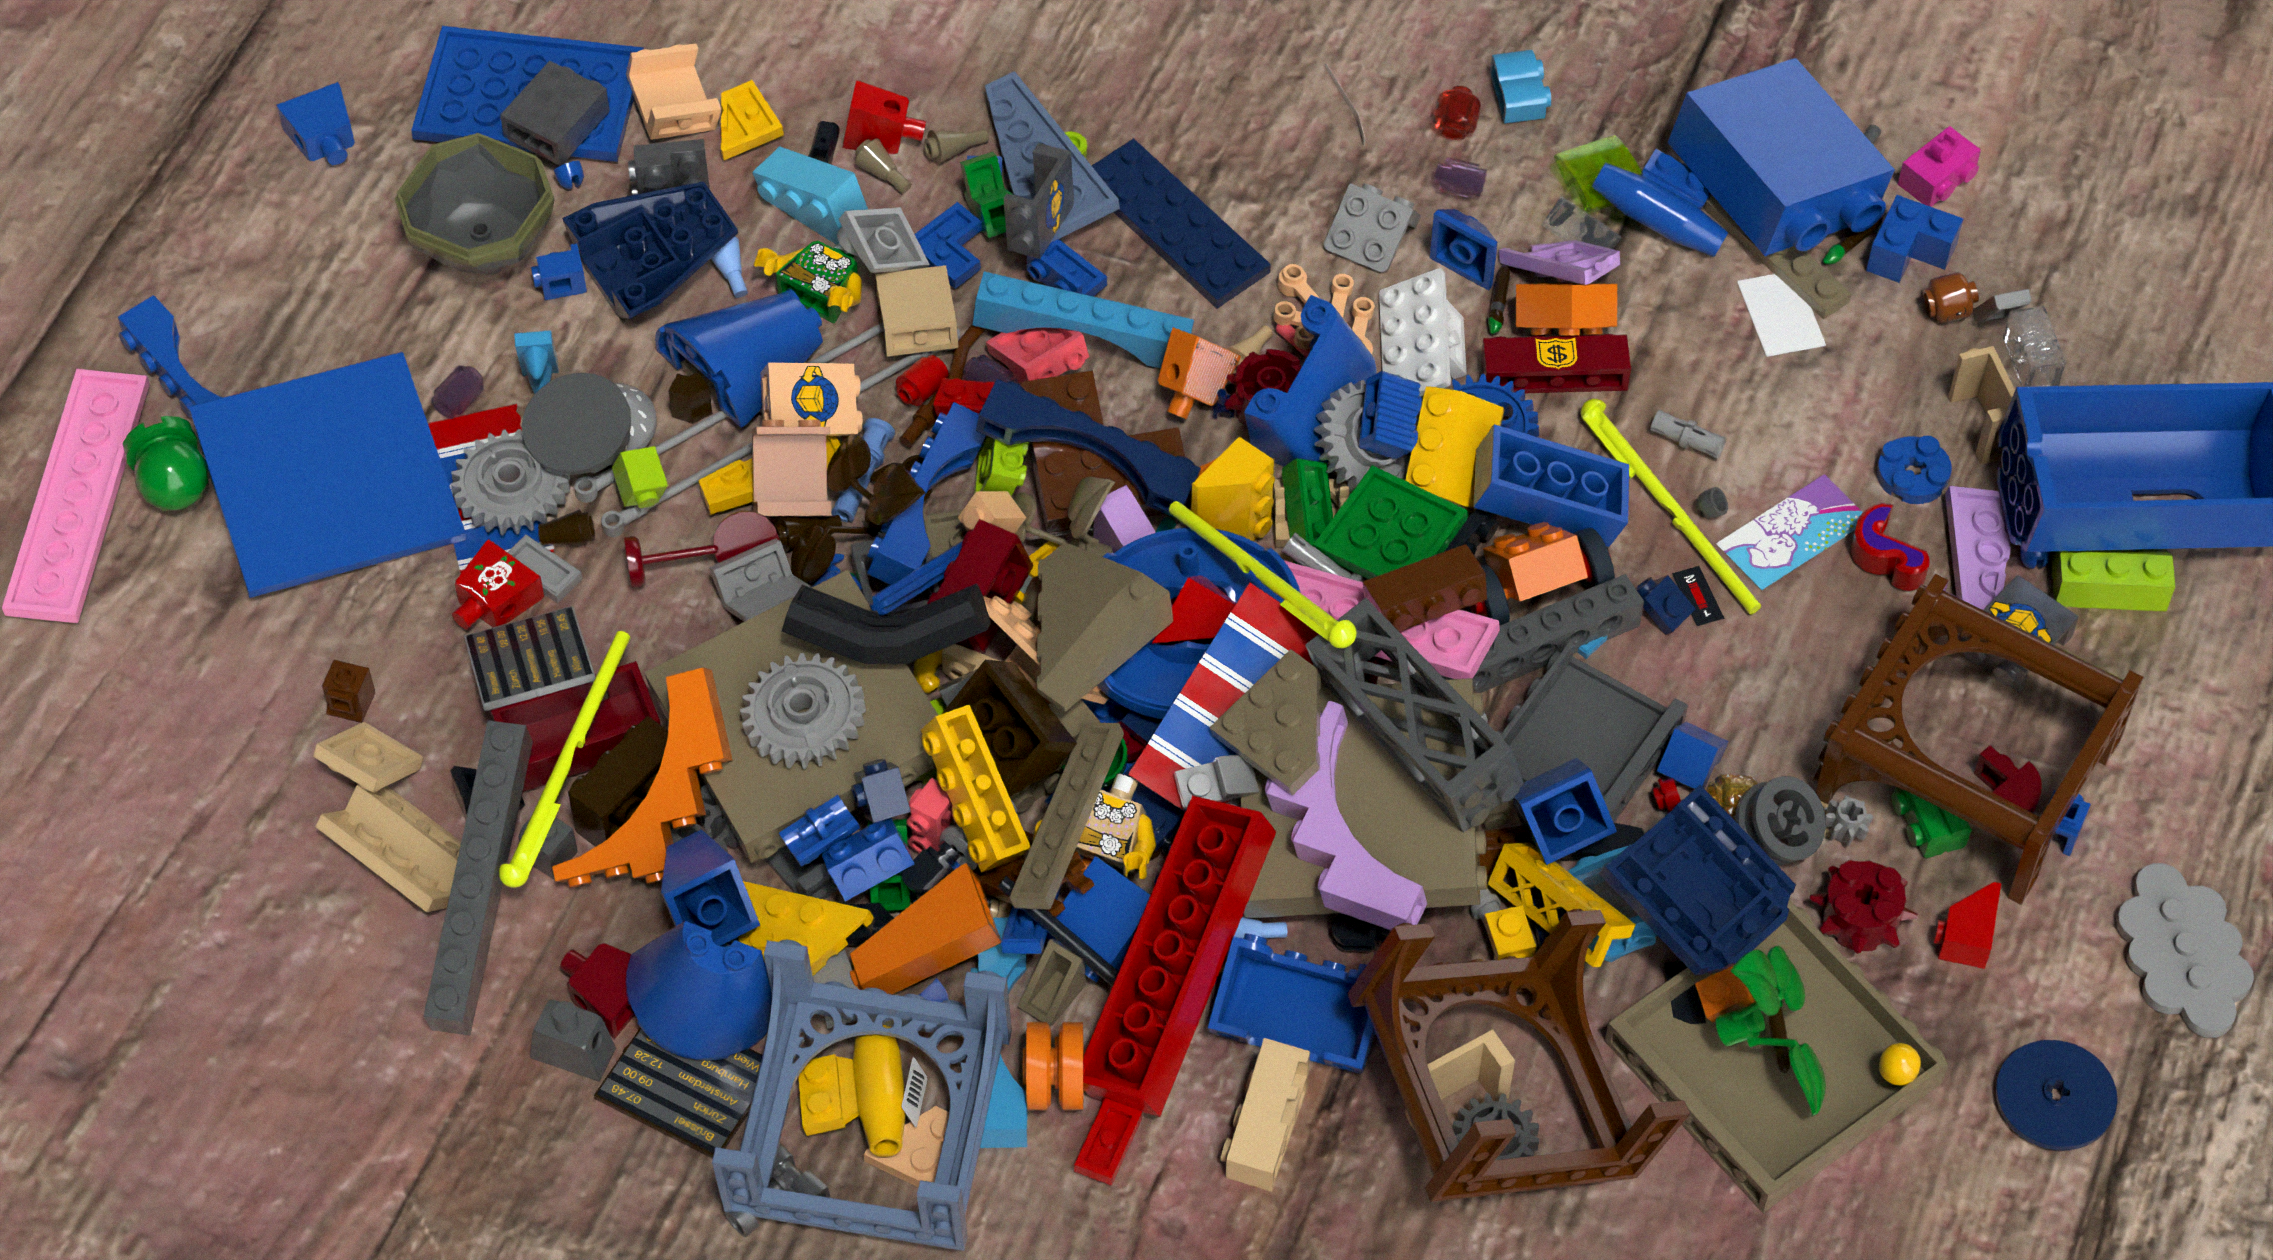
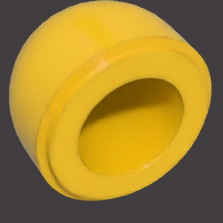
(1899, 1064)

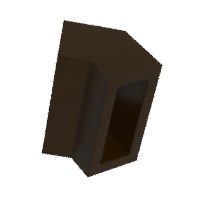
(690, 398)

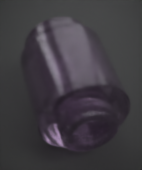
(1460, 177)
(986, 370)
(457, 391)

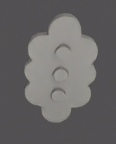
(2184, 950)

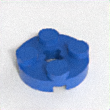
(1919, 452)

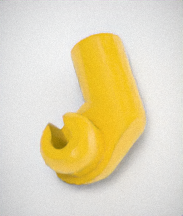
(924, 671)

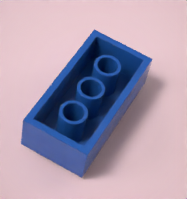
(1550, 484)

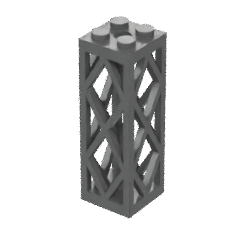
(1490, 767)

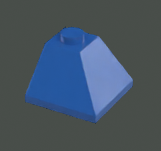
(1464, 246)

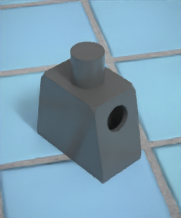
(572, 1040)

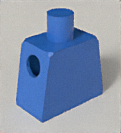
(318, 124)

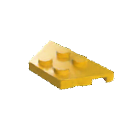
(804, 919)

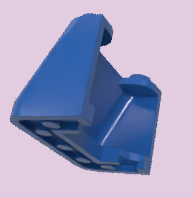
(1285, 422)

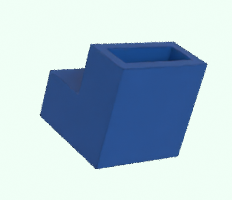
(1692, 755)

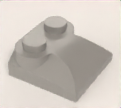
(881, 240)

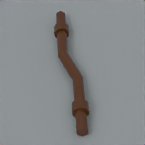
(926, 415)

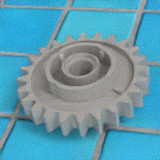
(1341, 438)
(487, 495)
(774, 703)

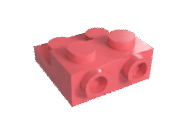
(1039, 352)
(929, 816)

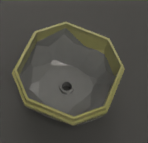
(473, 190)

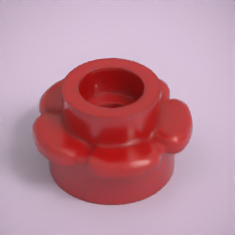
(1666, 794)

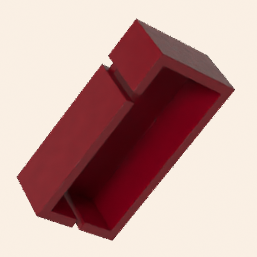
(554, 714)

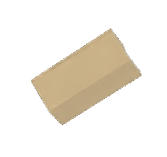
(397, 844)

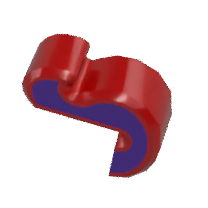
(1887, 555)

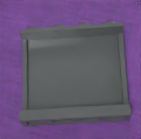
(1593, 719)

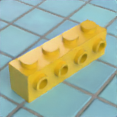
(974, 788)

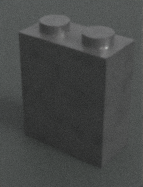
(555, 112)

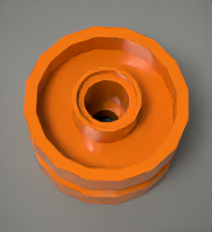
(1054, 1065)

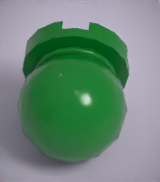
(167, 463)

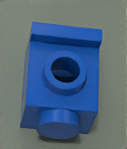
(560, 274)

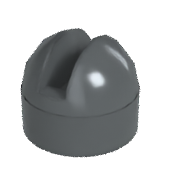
(1712, 503)

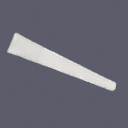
(1355, 113)

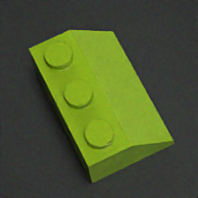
(2114, 579)

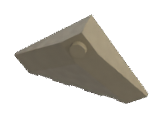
(1092, 620)

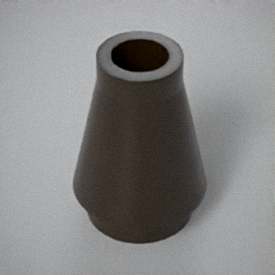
(570, 529)

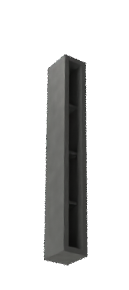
(476, 879)

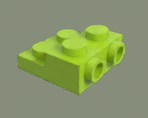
(1000, 466)

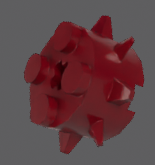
(1257, 372)
(1863, 905)

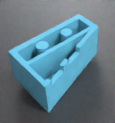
(809, 190)

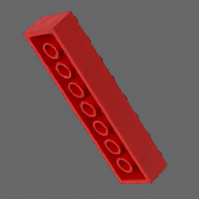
(1176, 954)

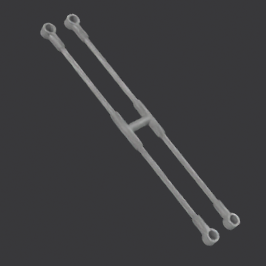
(634, 512)

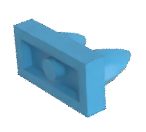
(536, 357)

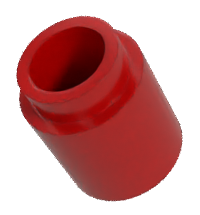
(921, 380)

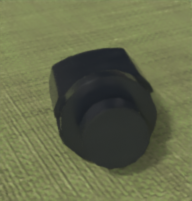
(929, 868)
(1356, 934)

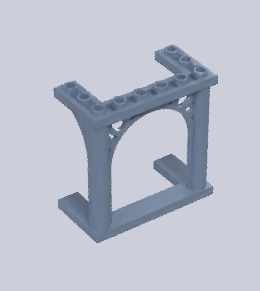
(942, 1204)

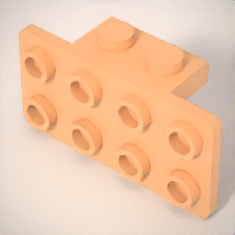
(1016, 624)

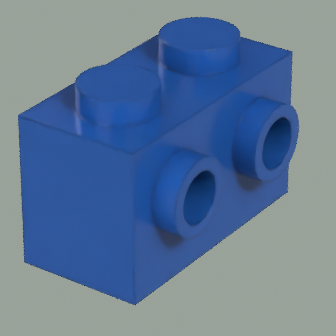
(867, 858)

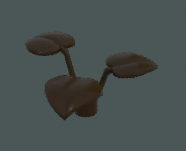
(892, 494)

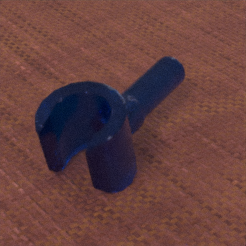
(1219, 405)

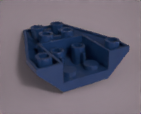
(648, 243)

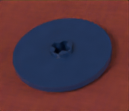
(2085, 1089)

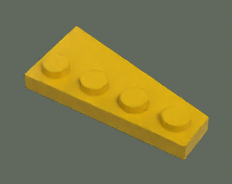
(734, 483)

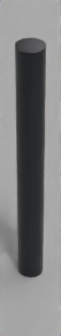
(1065, 936)

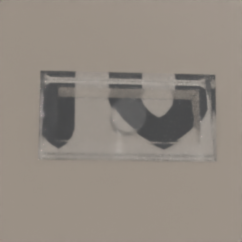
(1573, 223)

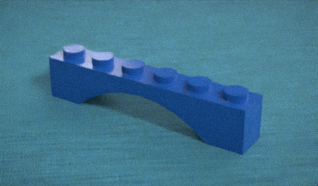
(155, 337)
(948, 453)

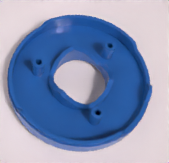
(1159, 672)

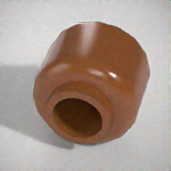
(1950, 297)

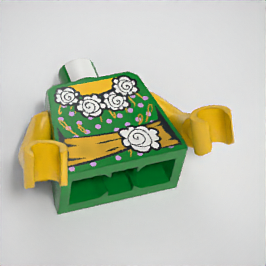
(818, 275)

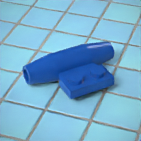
(1664, 199)

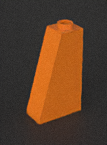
(928, 936)

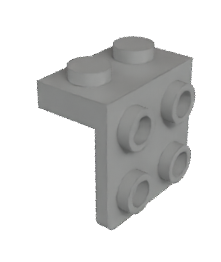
(1370, 227)
(755, 580)

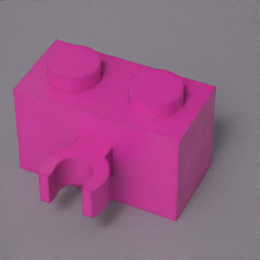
(1939, 167)

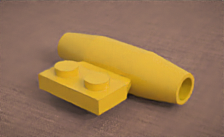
(867, 1086)

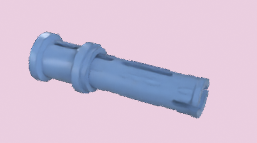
(877, 435)

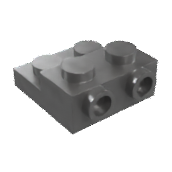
(668, 165)

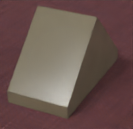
(1054, 983)

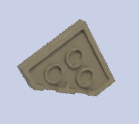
(1277, 723)

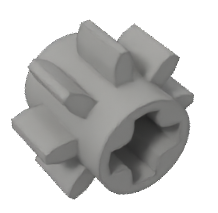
(1847, 820)

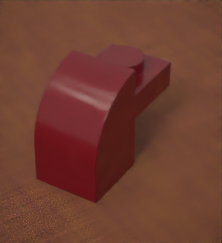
(2016, 785)

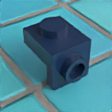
(1664, 603)

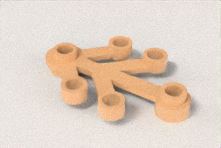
(1293, 283)

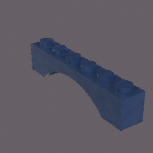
(1021, 417)

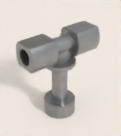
(784, 1177)

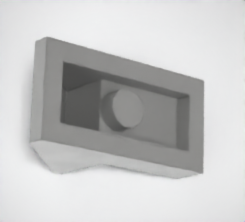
(1219, 781)

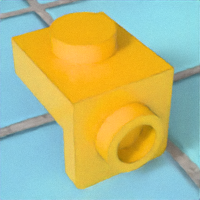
(1510, 933)

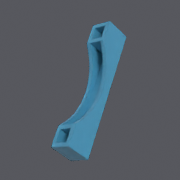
(1017, 305)
(1008, 1105)

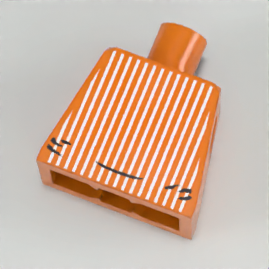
(1194, 371)

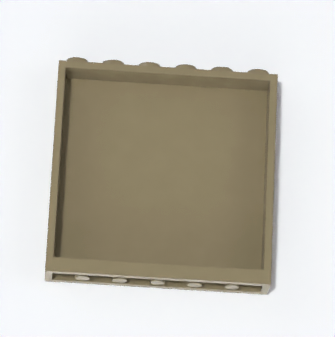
(1739, 1100)

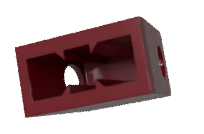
(599, 984)

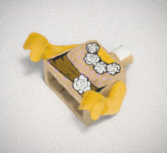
(1118, 829)

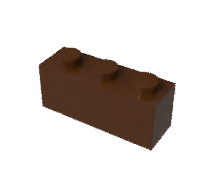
(1428, 588)

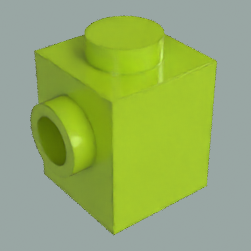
(640, 477)

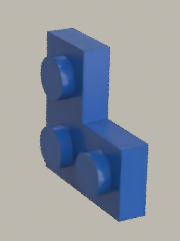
(943, 243)

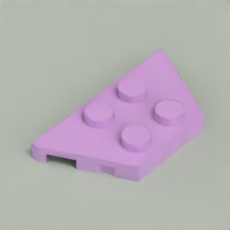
(1564, 260)

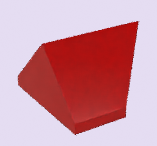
(1197, 612)

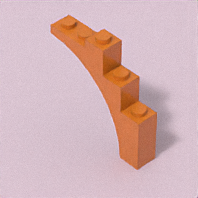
(694, 742)

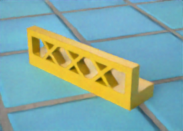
(1559, 887)

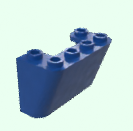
(1291, 1004)

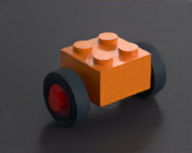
(1540, 563)

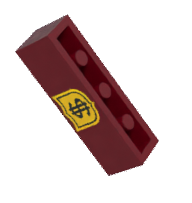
(1558, 363)

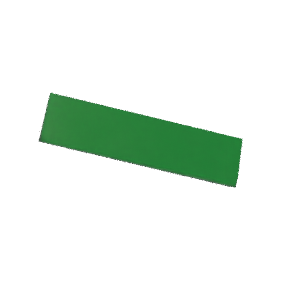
(1307, 498)

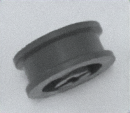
(1797, 818)

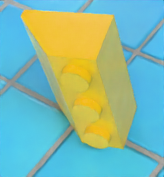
(1448, 436)
(1237, 491)

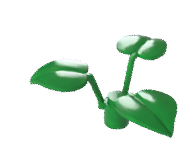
(1761, 977)

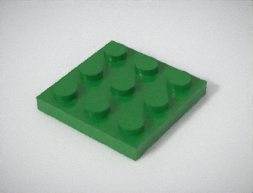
(1389, 525)

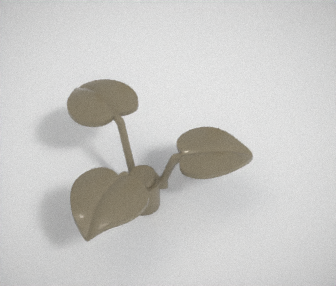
(1082, 511)

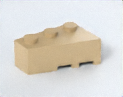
(1268, 1115)

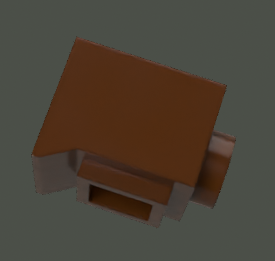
(349, 684)

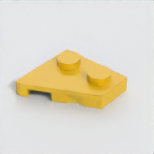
(746, 120)

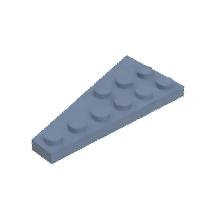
(1024, 123)

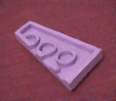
(1977, 543)

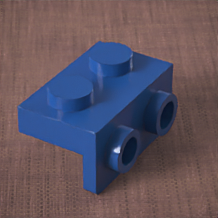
(1066, 270)

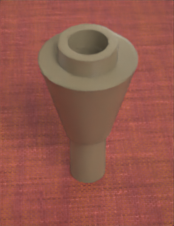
(946, 144)
(876, 160)

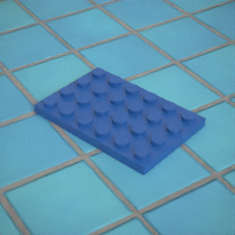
(483, 71)

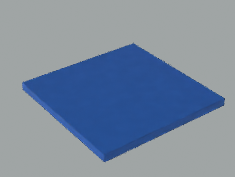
(326, 474)

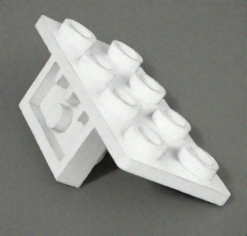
(1422, 332)

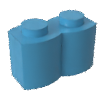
(1519, 86)

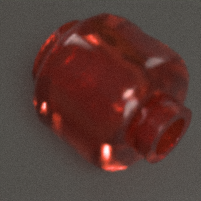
(1456, 113)

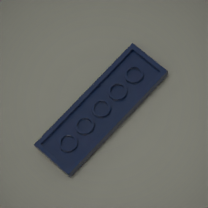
(1180, 225)

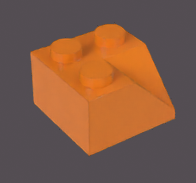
(1566, 307)

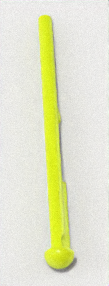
(1593, 415)
(1339, 634)
(518, 870)

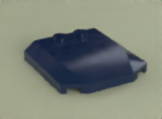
(1702, 885)

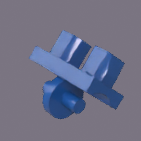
(819, 830)

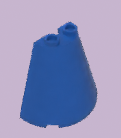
(739, 342)
(699, 995)

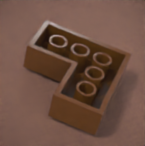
(1062, 466)

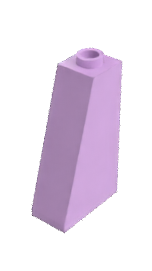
(1121, 521)

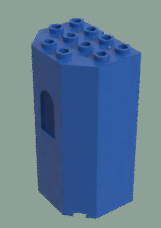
(2086, 449)

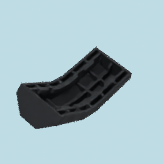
(889, 637)

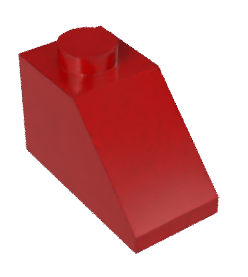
(1969, 928)

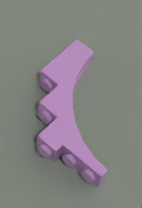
(1351, 877)

